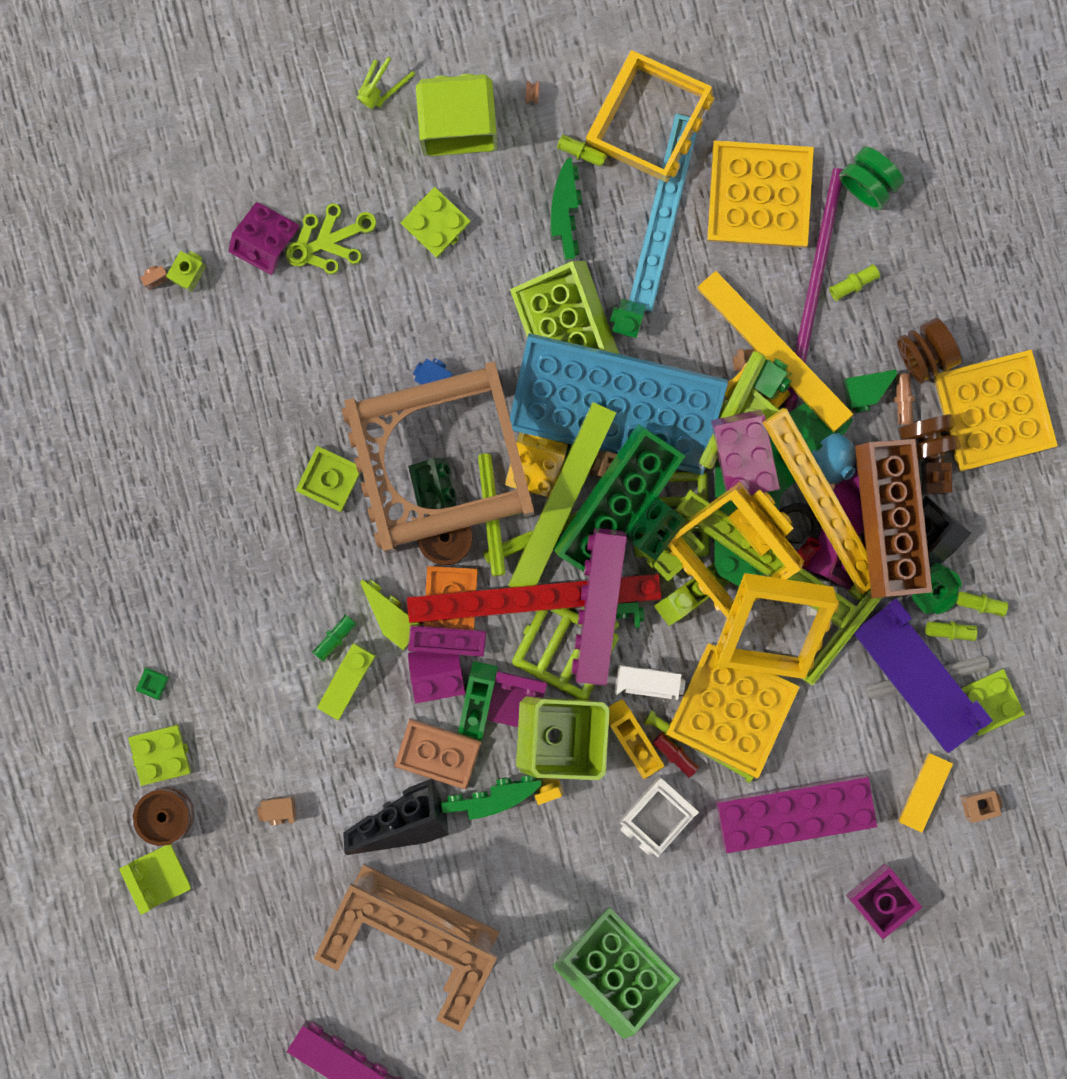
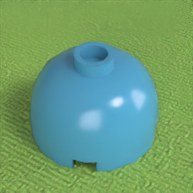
(836, 458)

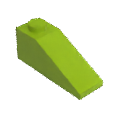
(346, 681)

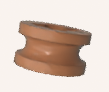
(532, 92)

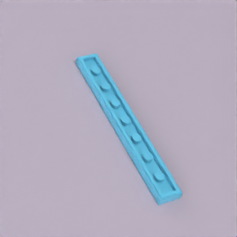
(661, 223)

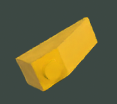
(634, 739)

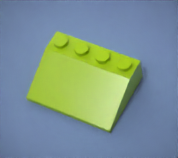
(564, 307)

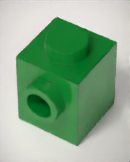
(628, 317)
(773, 378)

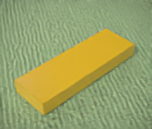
(925, 792)

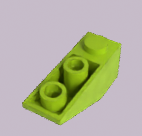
(684, 599)
(389, 615)

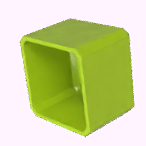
(456, 115)
(581, 743)

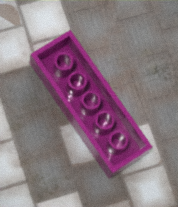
(796, 813)

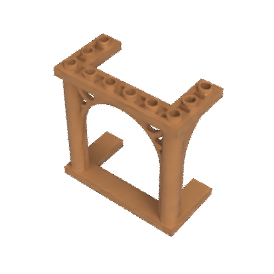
(363, 412)
(421, 924)

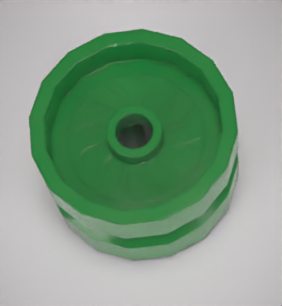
(871, 178)

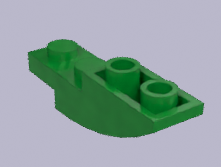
(564, 202)
(502, 797)

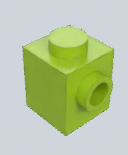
(186, 270)

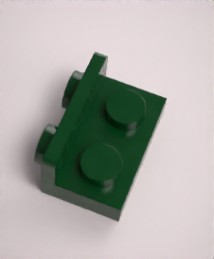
(433, 484)

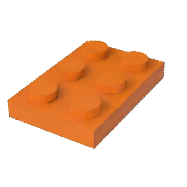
(451, 580)

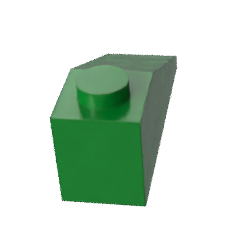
(477, 700)

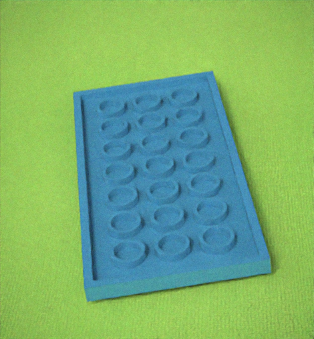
(565, 378)

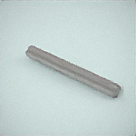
(955, 670)

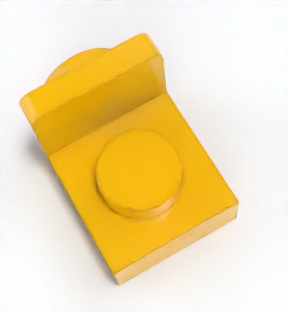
(549, 790)

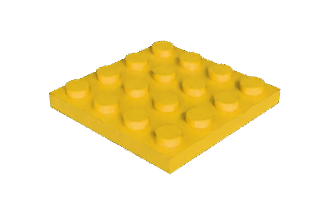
(760, 194)
(996, 410)
(732, 713)

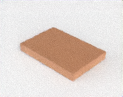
(437, 753)

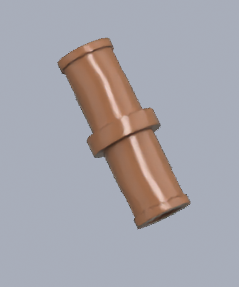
(904, 399)

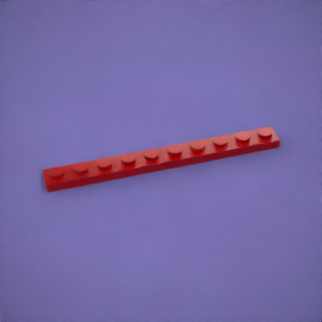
(522, 599)

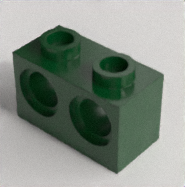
(655, 528)

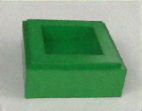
(152, 683)

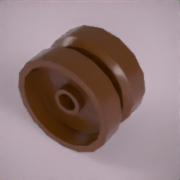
(929, 437)
(447, 552)
(151, 807)

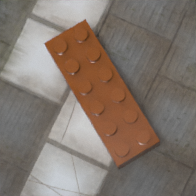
(893, 518)

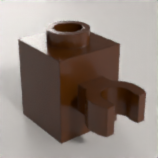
(936, 477)

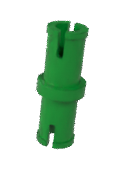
(334, 638)

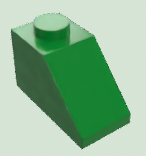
(867, 389)

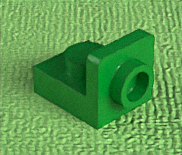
(625, 608)

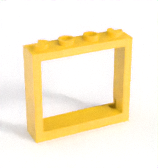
(614, 98)
(763, 525)
(779, 590)

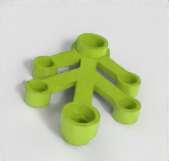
(327, 241)

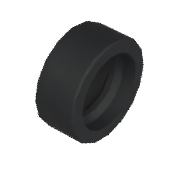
(806, 510)

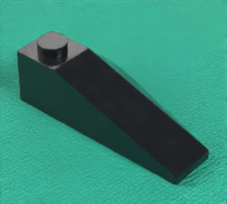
(943, 533)
(405, 822)

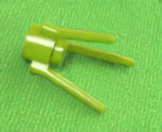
(370, 93)

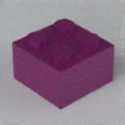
(884, 901)

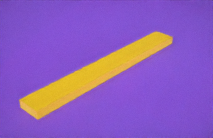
(766, 341)
(820, 497)

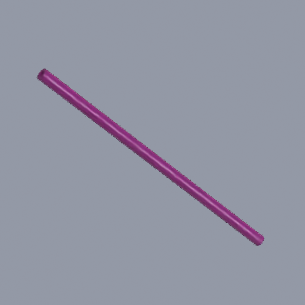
(816, 276)

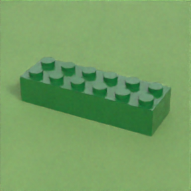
(622, 493)

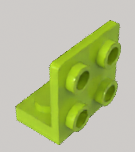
(155, 878)

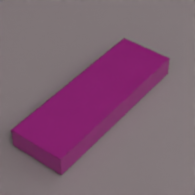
(446, 640)

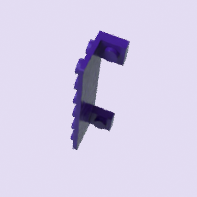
(921, 677)

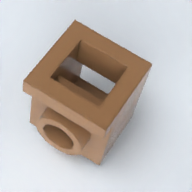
(991, 809)
(277, 810)

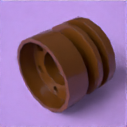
(930, 349)

